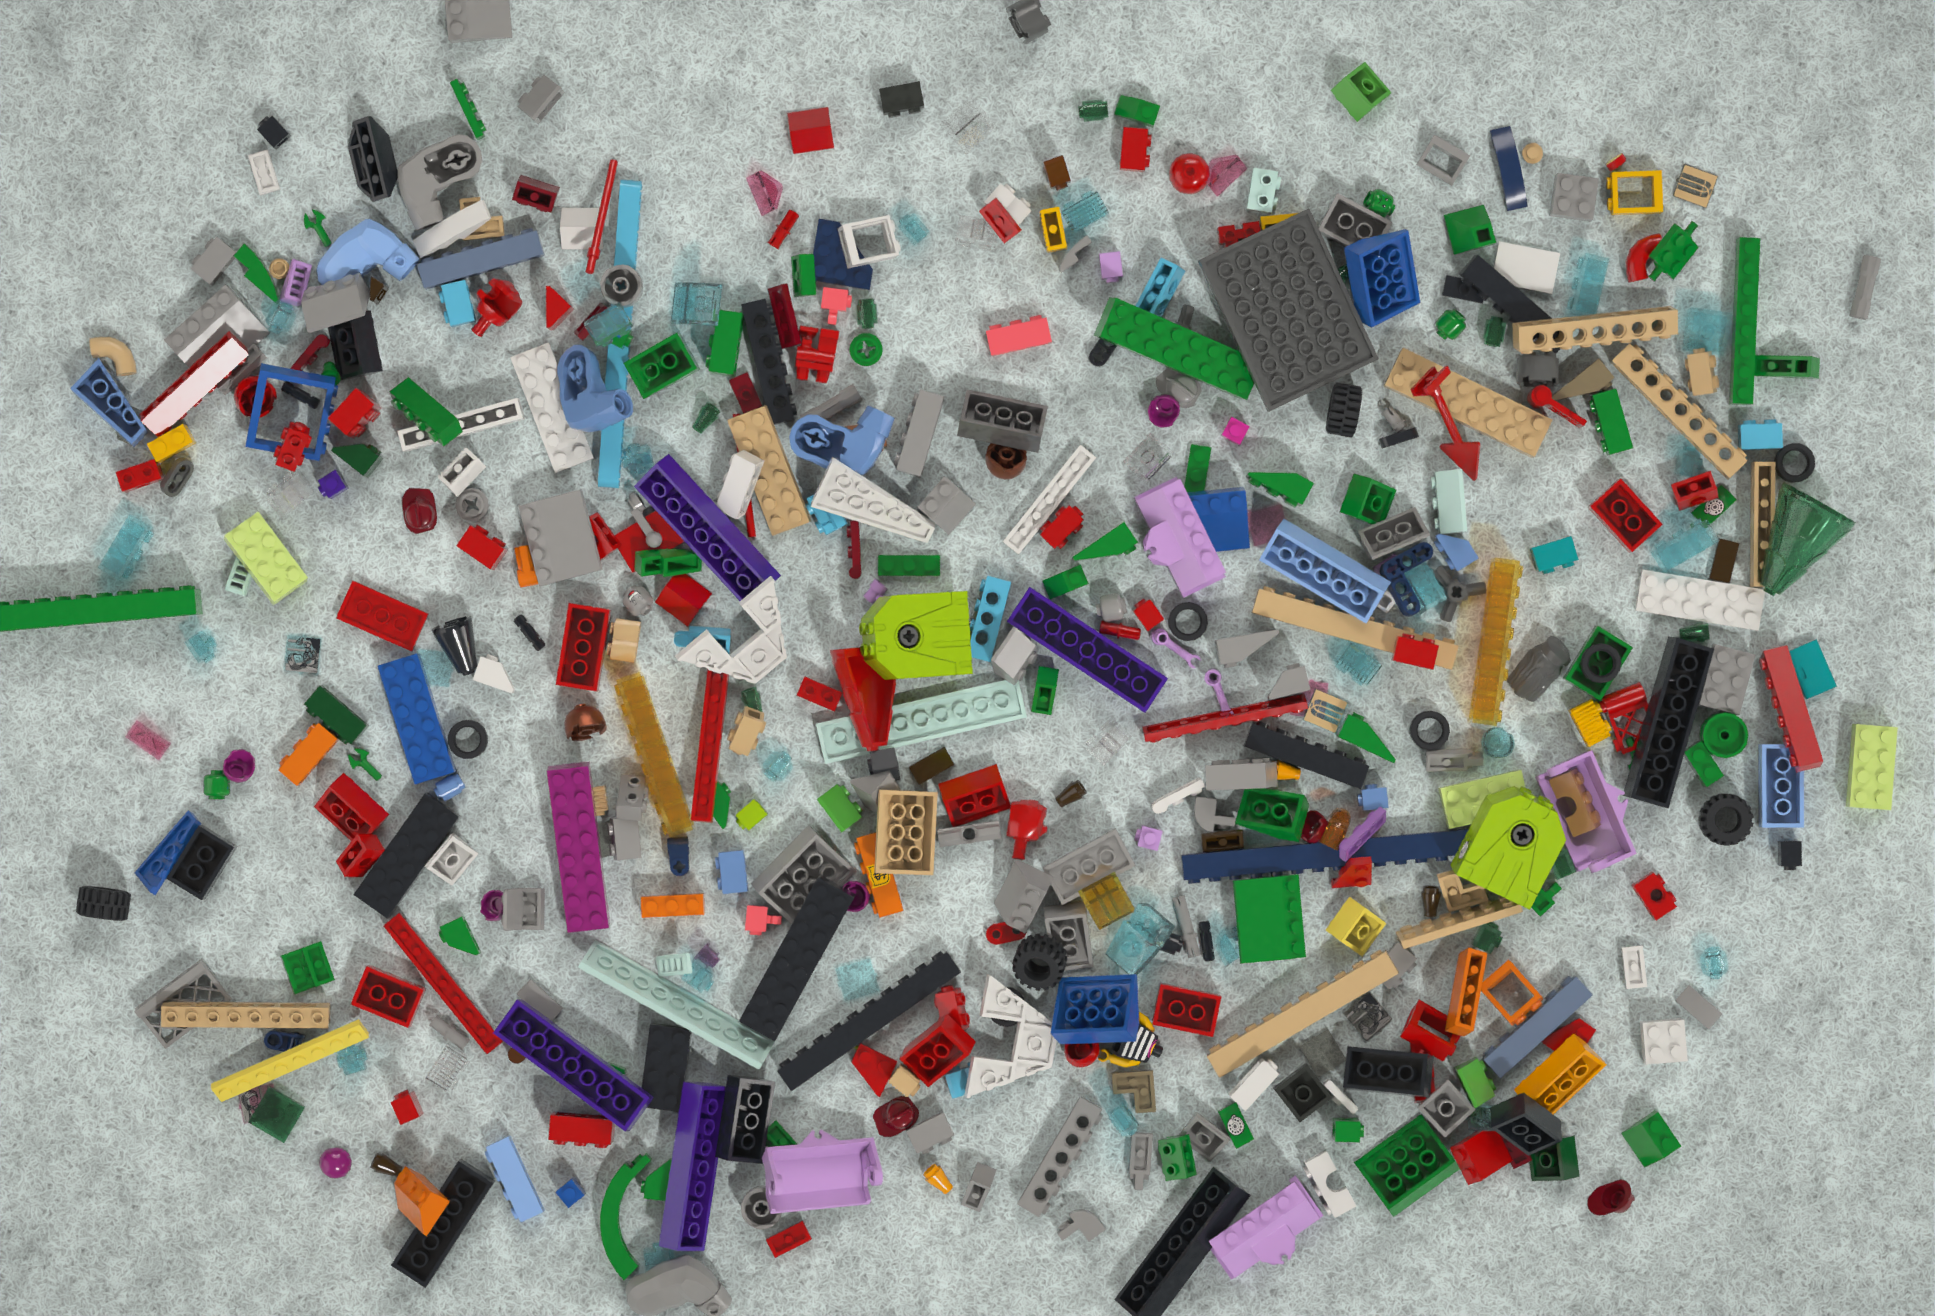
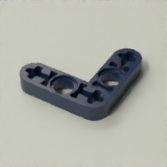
(1398, 576)

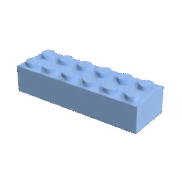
(1324, 570)

